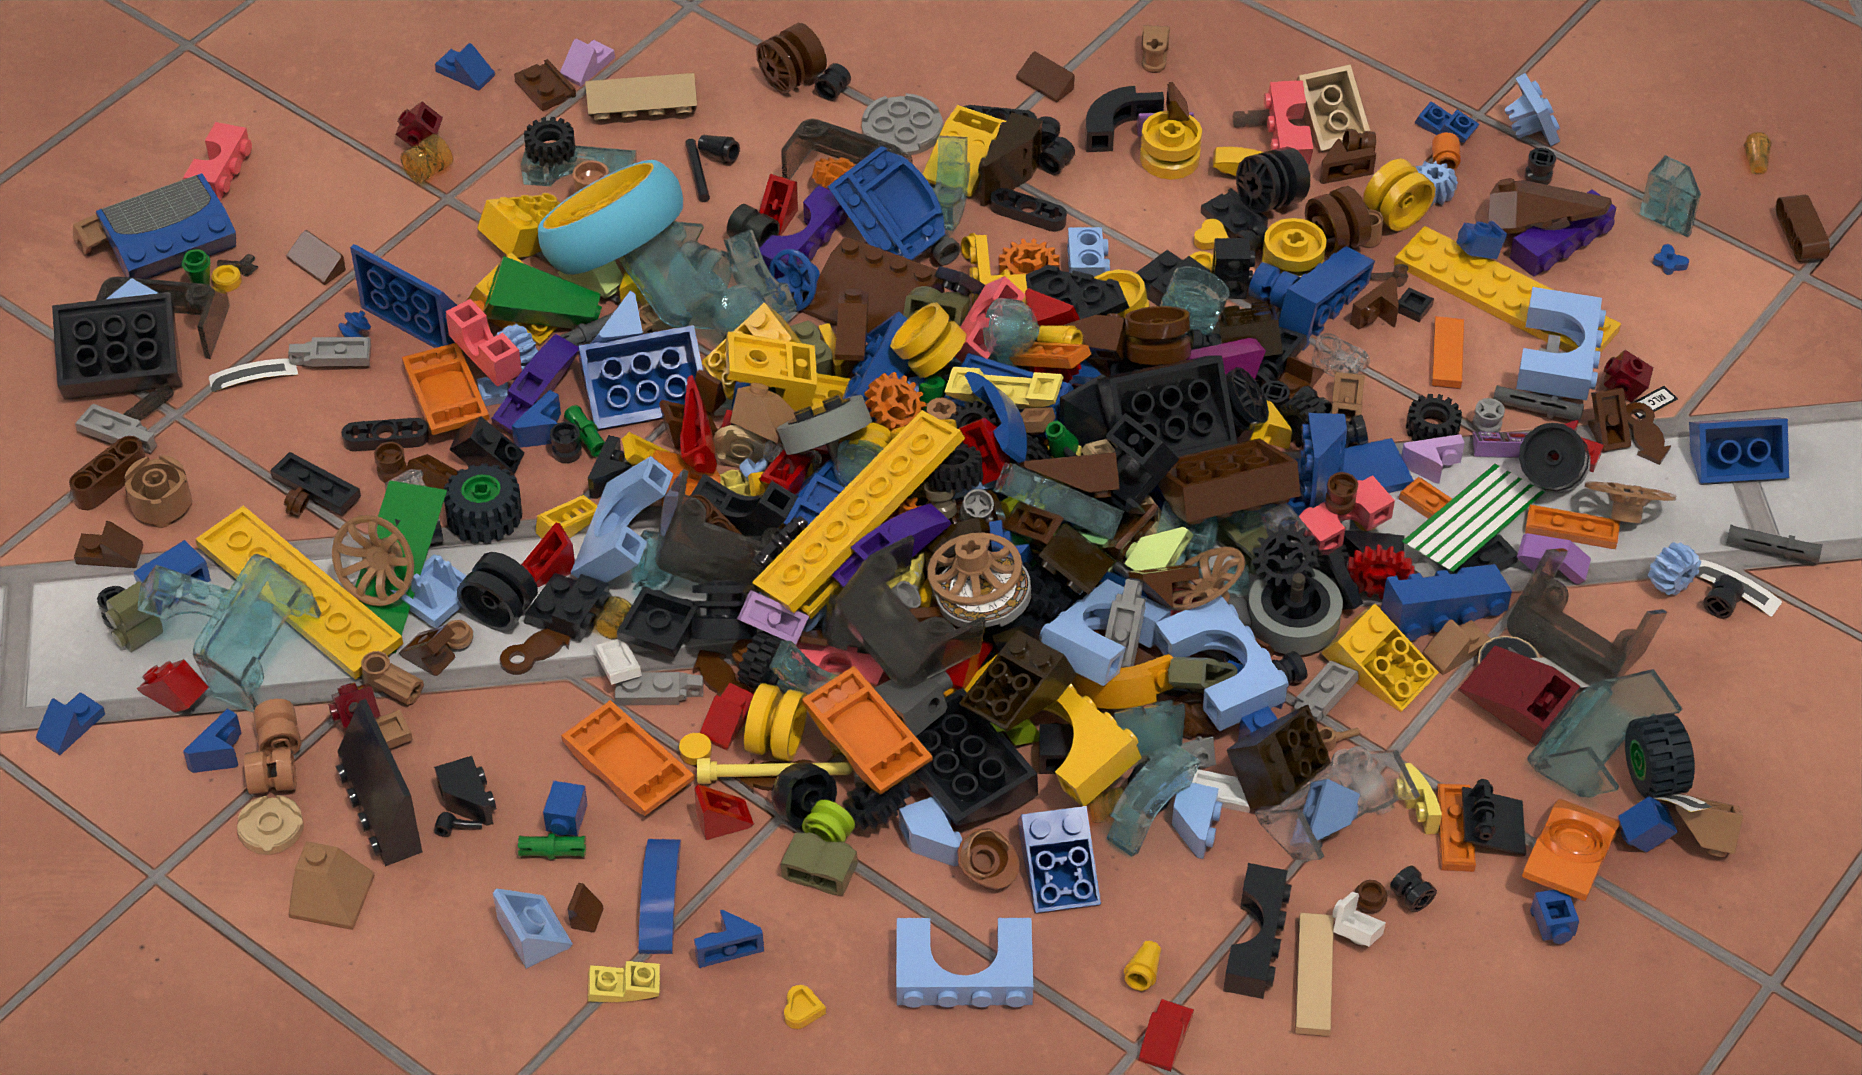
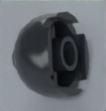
(798, 791)

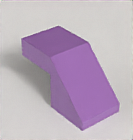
(1574, 565)

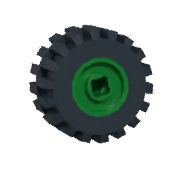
(483, 503)
(1659, 755)

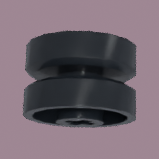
(1537, 458)
(497, 591)

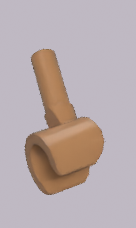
(1332, 737)

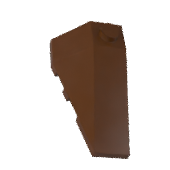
(1526, 203)

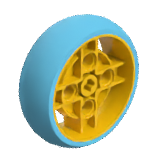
(610, 217)

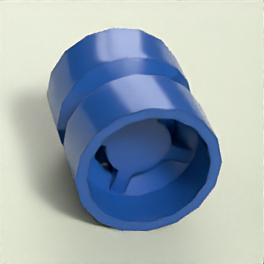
(1270, 284)

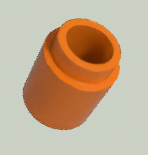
(1446, 150)

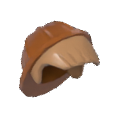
(988, 859)

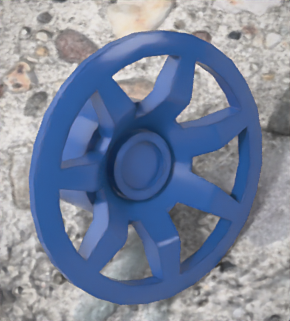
(798, 276)

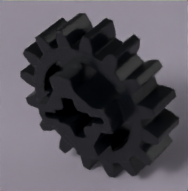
(1273, 554)
(1047, 592)
(871, 808)

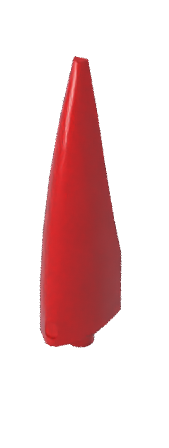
(696, 433)

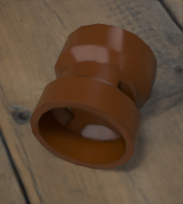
(1355, 141)
(389, 460)
(1341, 493)

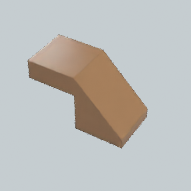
(1347, 394)

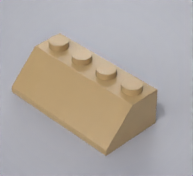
(641, 94)

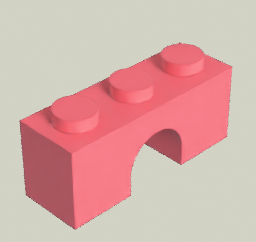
(1287, 102)
(226, 150)
(976, 318)
(492, 354)
(1371, 509)
(838, 660)

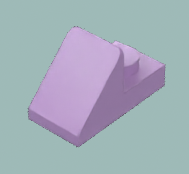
(585, 61)
(1429, 455)
(772, 617)

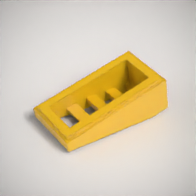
(562, 514)

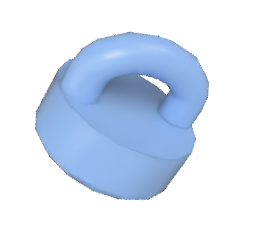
(748, 466)

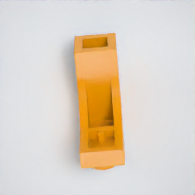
(1131, 687)

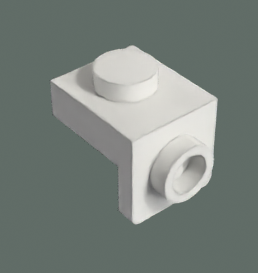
(1354, 924)

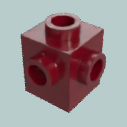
(418, 124)
(1628, 373)
(348, 694)

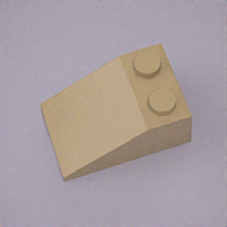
(1332, 105)

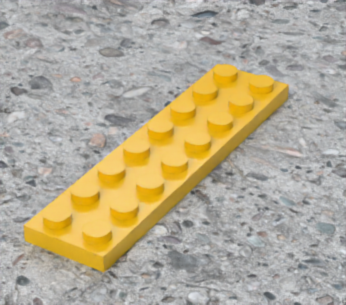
(1482, 283)
(858, 510)
(345, 626)

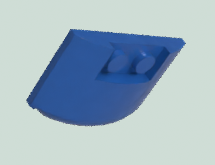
(891, 204)

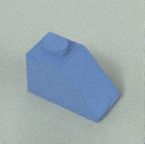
(1329, 807)

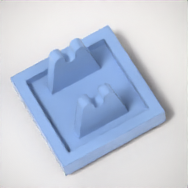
(1532, 112)
(435, 591)

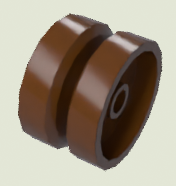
(1341, 217)
(1158, 335)

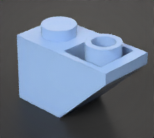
(1194, 815)
(929, 831)

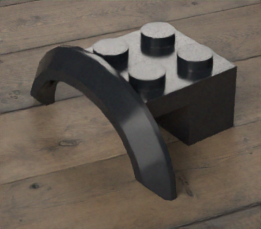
(1140, 463)

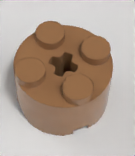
(157, 490)

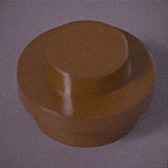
(296, 501)
(1371, 896)

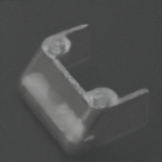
(1290, 828)

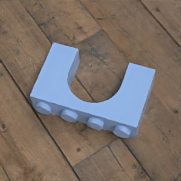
(1569, 372)
(609, 544)
(1219, 628)
(1087, 650)
(1003, 983)

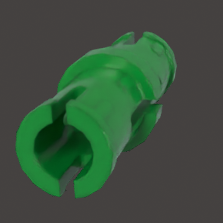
(587, 428)
(551, 846)

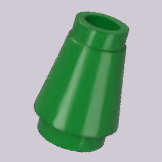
(197, 266)
(1058, 438)

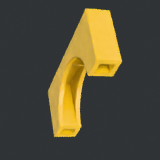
(1098, 749)

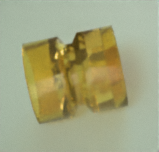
(427, 158)

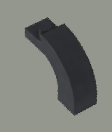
(1115, 109)
(748, 513)

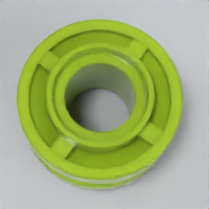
(829, 821)

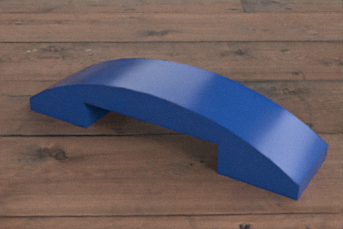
(1012, 432)
(658, 896)

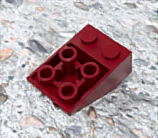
(1520, 692)

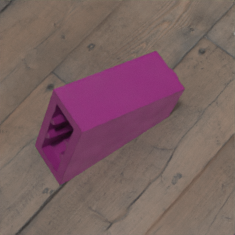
(1240, 353)

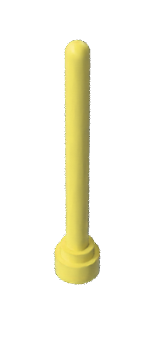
(710, 770)

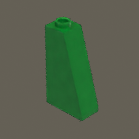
(538, 298)

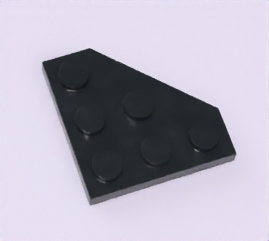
(1079, 289)

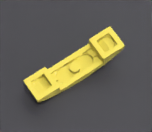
(1024, 392)

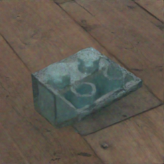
(1671, 196)
(1154, 726)

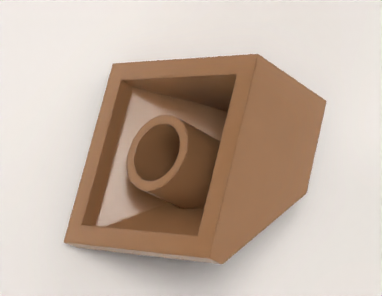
(760, 411)
(1714, 827)
(329, 886)

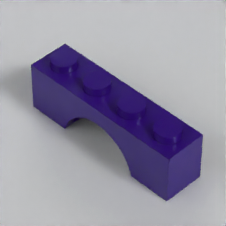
(822, 217)
(1541, 248)

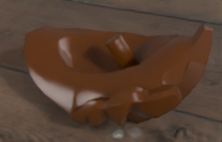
(1195, 719)

